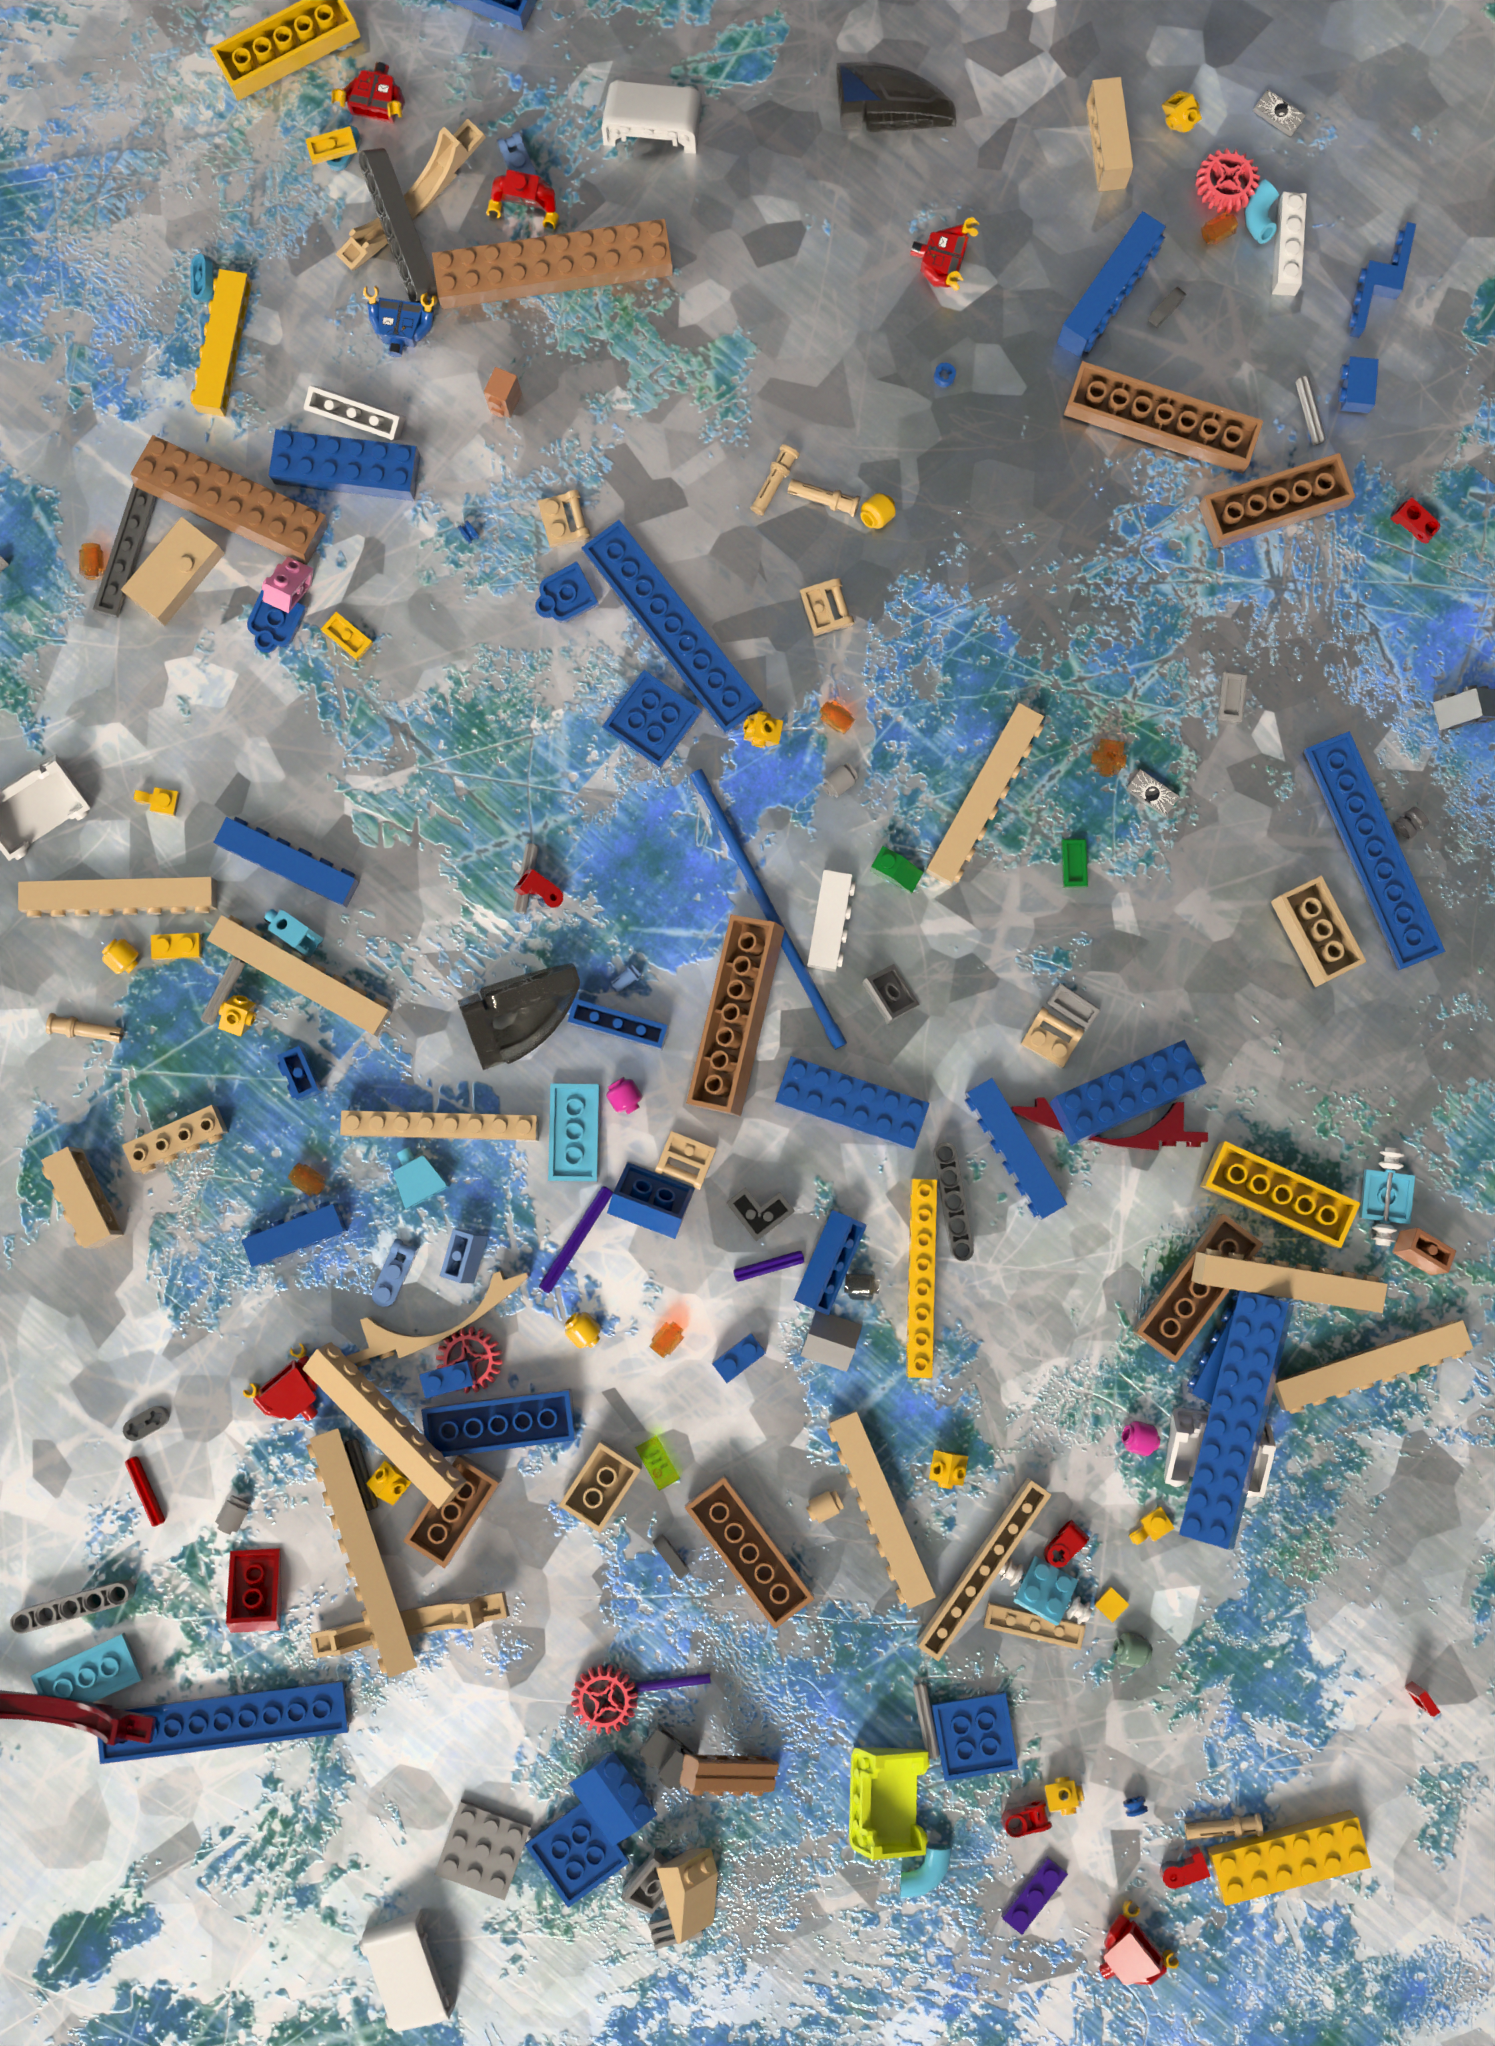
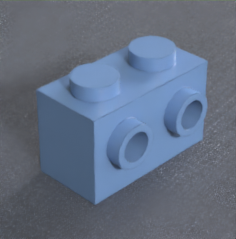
(463, 1256)

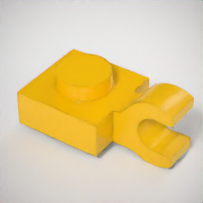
(161, 801)
(1154, 1525)

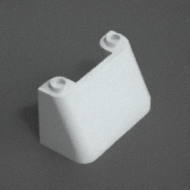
(652, 113)
(37, 805)
(1184, 1446)
(406, 1973)

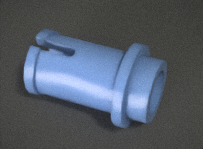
(625, 978)

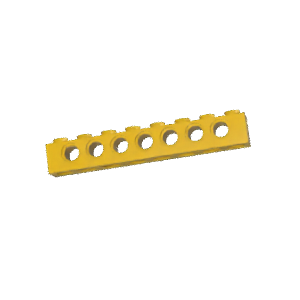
(921, 1278)

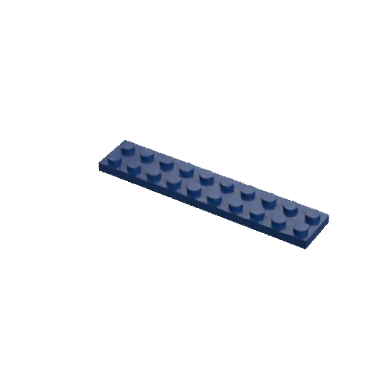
(672, 627)
(1374, 850)
(237, 1721)

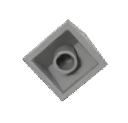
(890, 993)
(831, 1340)
(644, 1887)

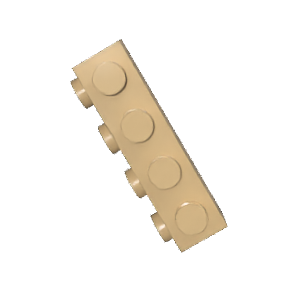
(174, 1139)

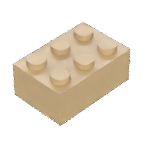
(600, 1486)

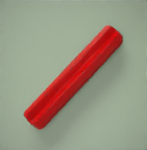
(145, 1491)

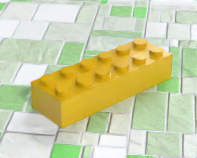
(283, 44)
(1280, 1194)
(1288, 1857)

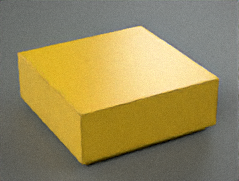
(1111, 1604)

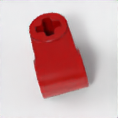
(1069, 1540)
(1028, 1818)

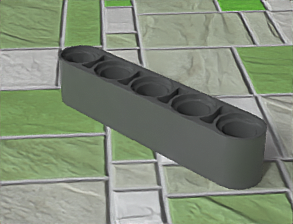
(953, 1189)

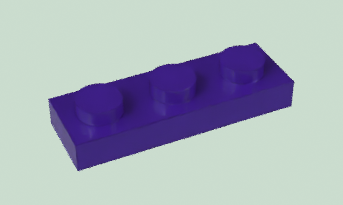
(1034, 1895)

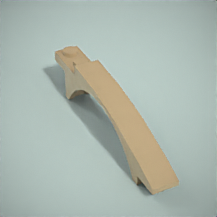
(440, 171)
(384, 1340)
(440, 1616)

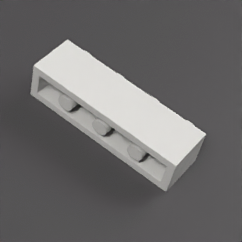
(1289, 244)
(354, 412)
(829, 921)

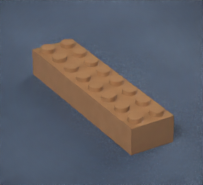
(1163, 417)
(229, 500)
(735, 1015)

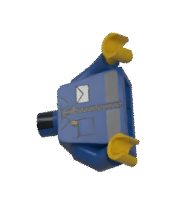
(400, 321)

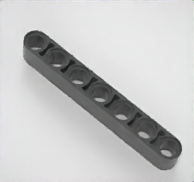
(397, 224)

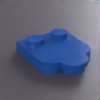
(565, 595)
(274, 626)

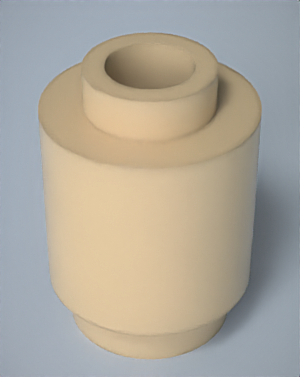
(825, 1506)

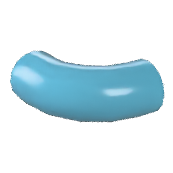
(1257, 211)
(927, 1876)

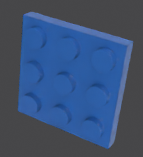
(652, 719)
(975, 1736)
(575, 1854)

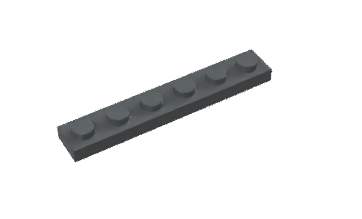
(124, 552)

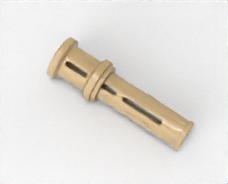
(779, 470)
(835, 499)
(73, 1027)
(1235, 1826)

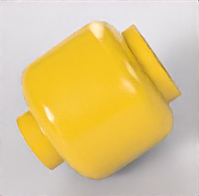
(878, 510)
(120, 956)
(582, 1330)

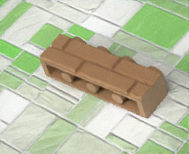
(728, 1774)

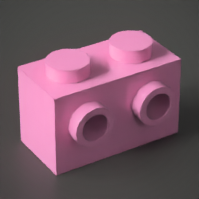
(287, 584)

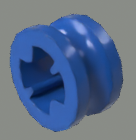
(944, 382)
(468, 532)
(1135, 1806)

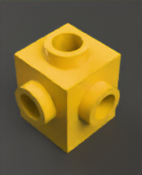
(1181, 111)
(762, 730)
(237, 1015)
(948, 1468)
(388, 1482)
(1055, 1793)

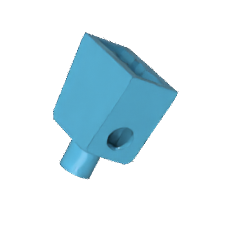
(293, 932)
(417, 1179)

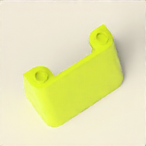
(886, 1802)

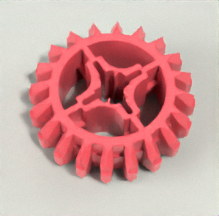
(1225, 168)
(467, 1348)
(594, 1719)

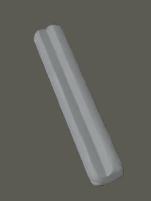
(1310, 410)
(528, 862)
(222, 991)
(926, 1720)

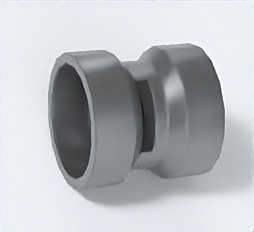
(1411, 823)

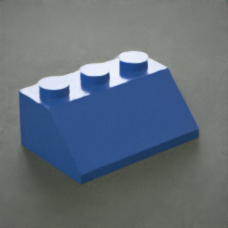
(650, 1200)
(612, 1798)

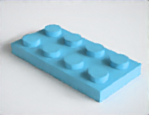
(573, 1132)
(91, 1673)

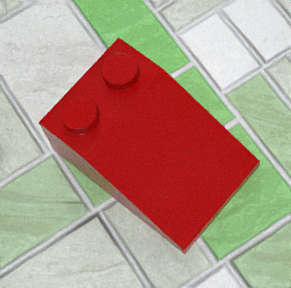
(254, 1591)

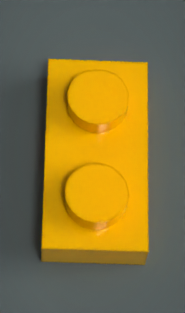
(331, 145)
(346, 636)
(176, 946)

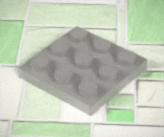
(482, 1850)

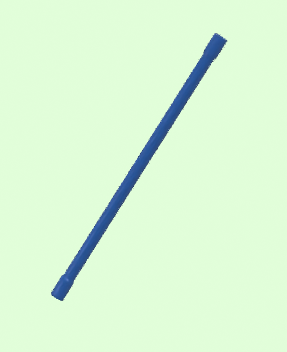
(705, 790)

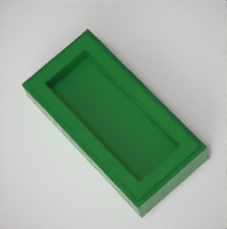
(1074, 863)

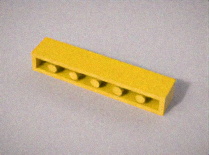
(221, 342)

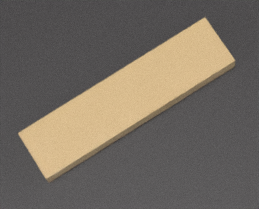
(1032, 1626)

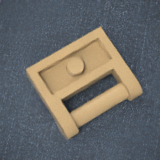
(556, 521)
(819, 609)
(1048, 1044)
(689, 1152)

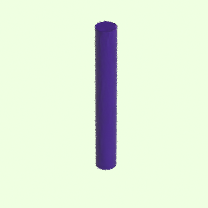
(673, 1682)

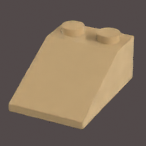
(690, 1891)

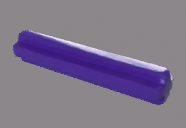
(768, 1266)

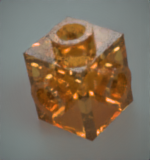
(1114, 752)

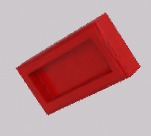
(1422, 1699)

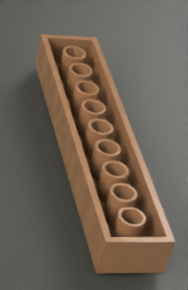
(552, 264)

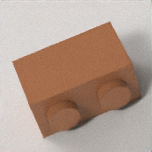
(502, 393)
(1424, 1251)

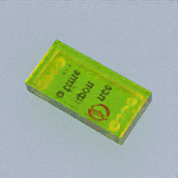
(657, 1462)

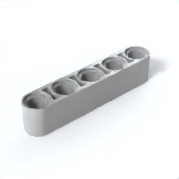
(61, 1609)

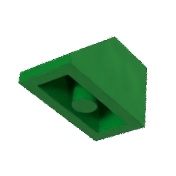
(896, 870)

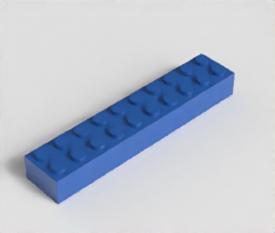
(1236, 1420)

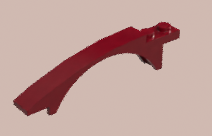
(1167, 1130)
(95, 1718)

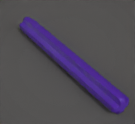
(576, 1239)

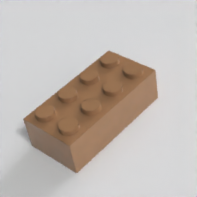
(443, 1530)

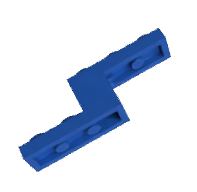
(1382, 279)

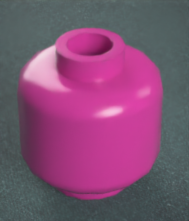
(624, 1095)
(1140, 1438)

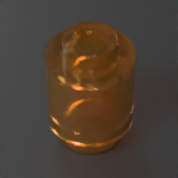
(1219, 228)
(91, 561)
(836, 716)
(307, 1179)
(667, 1339)

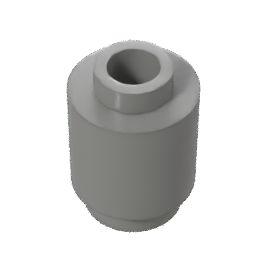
(839, 780)
(232, 1515)

